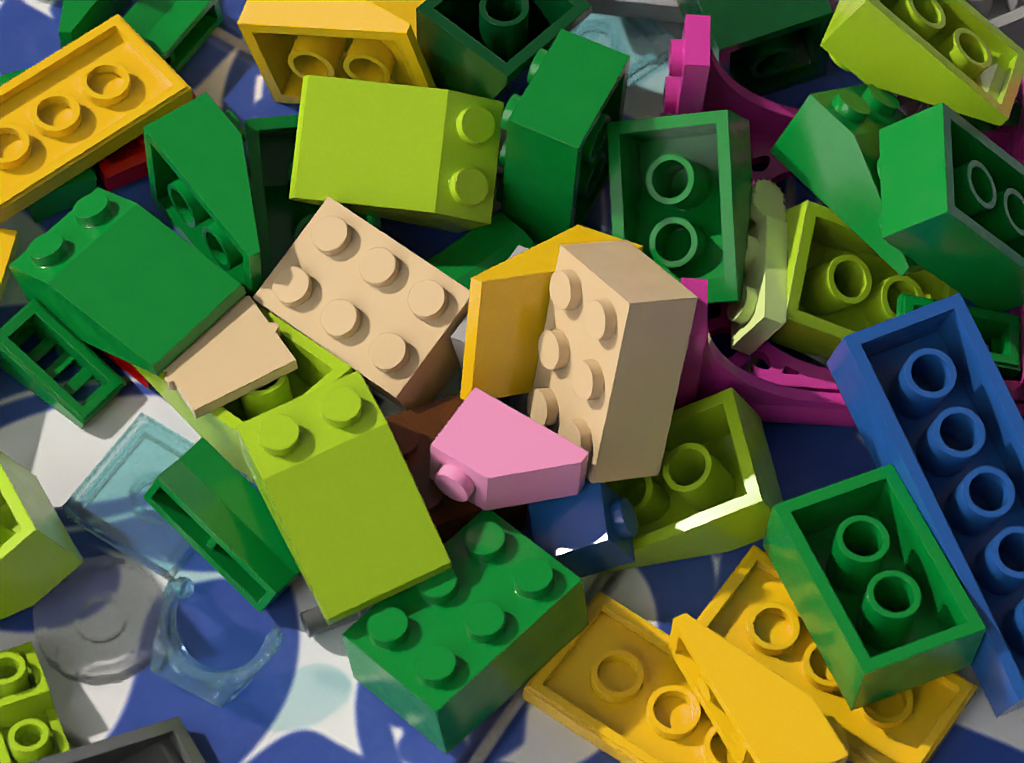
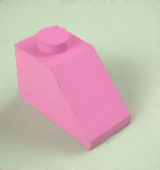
(503, 457)

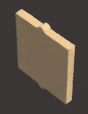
(230, 359)

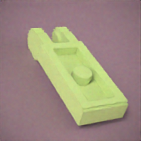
(765, 271)

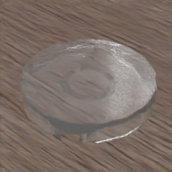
(99, 621)

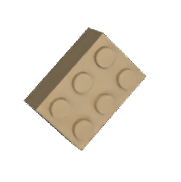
(369, 304)
(612, 357)

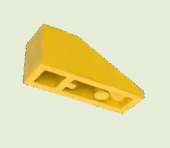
(750, 704)

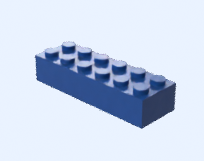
(951, 429)

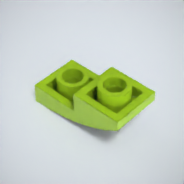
(27, 711)

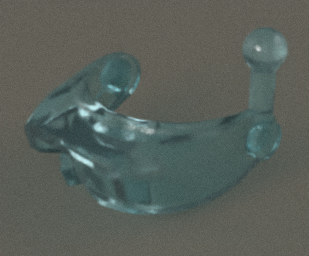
(181, 669)

